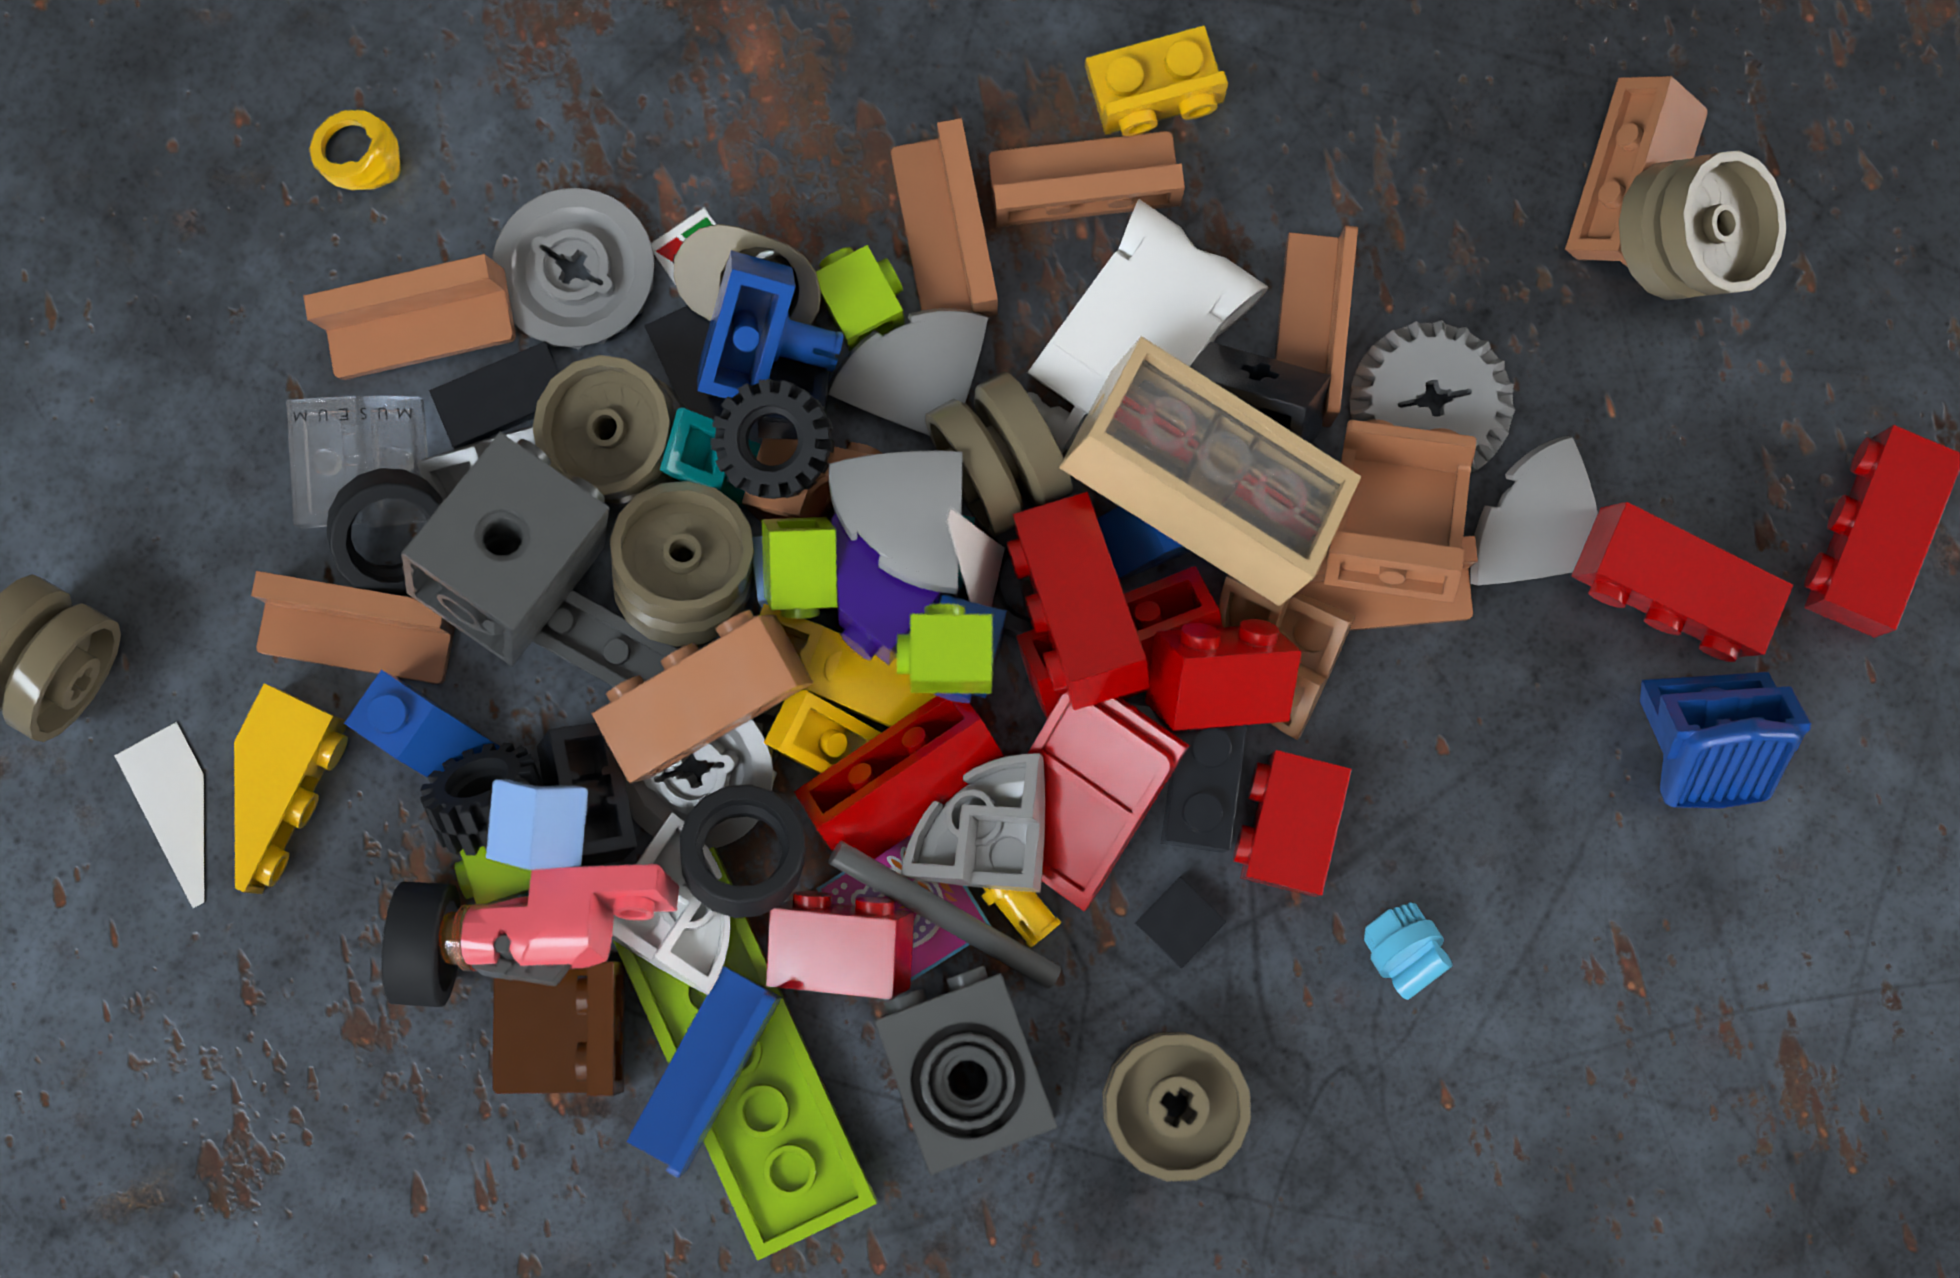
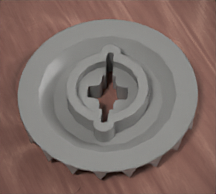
(568, 226)
(1456, 364)
(738, 760)

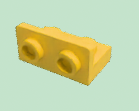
(1156, 82)

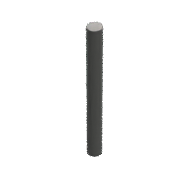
(944, 914)

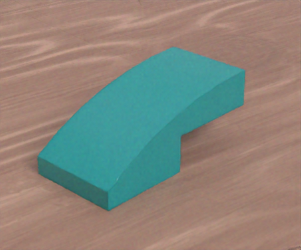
(692, 458)

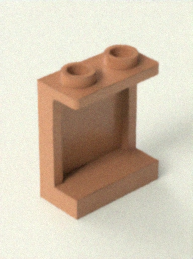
(1405, 512)

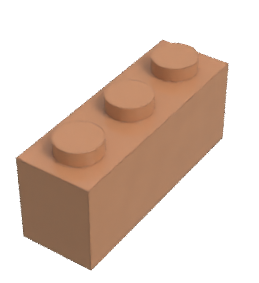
(700, 695)

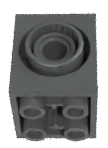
(516, 509)
(965, 1024)

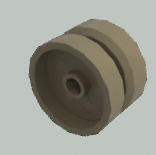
(1702, 226)
(583, 410)
(1004, 452)
(681, 562)
(50, 657)
(1214, 1113)

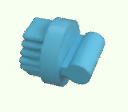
(1407, 949)

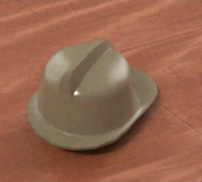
(704, 257)

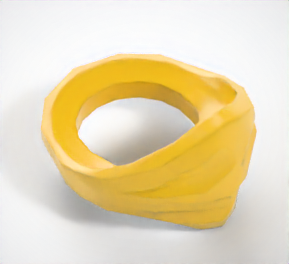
(374, 169)

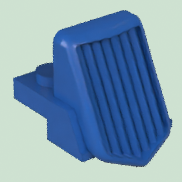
(1723, 737)

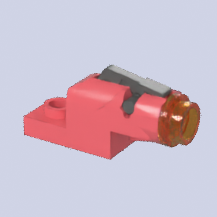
(558, 925)

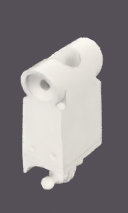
(1147, 289)

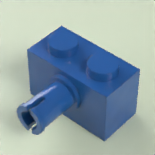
(754, 328)

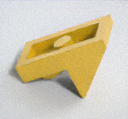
(816, 732)

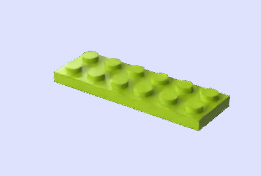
(778, 1129)

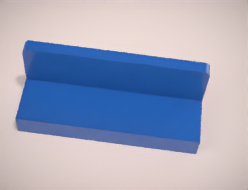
(704, 1070)

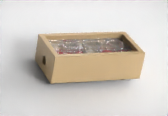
(1211, 472)

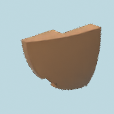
(1307, 623)

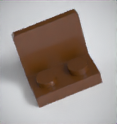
(561, 1034)

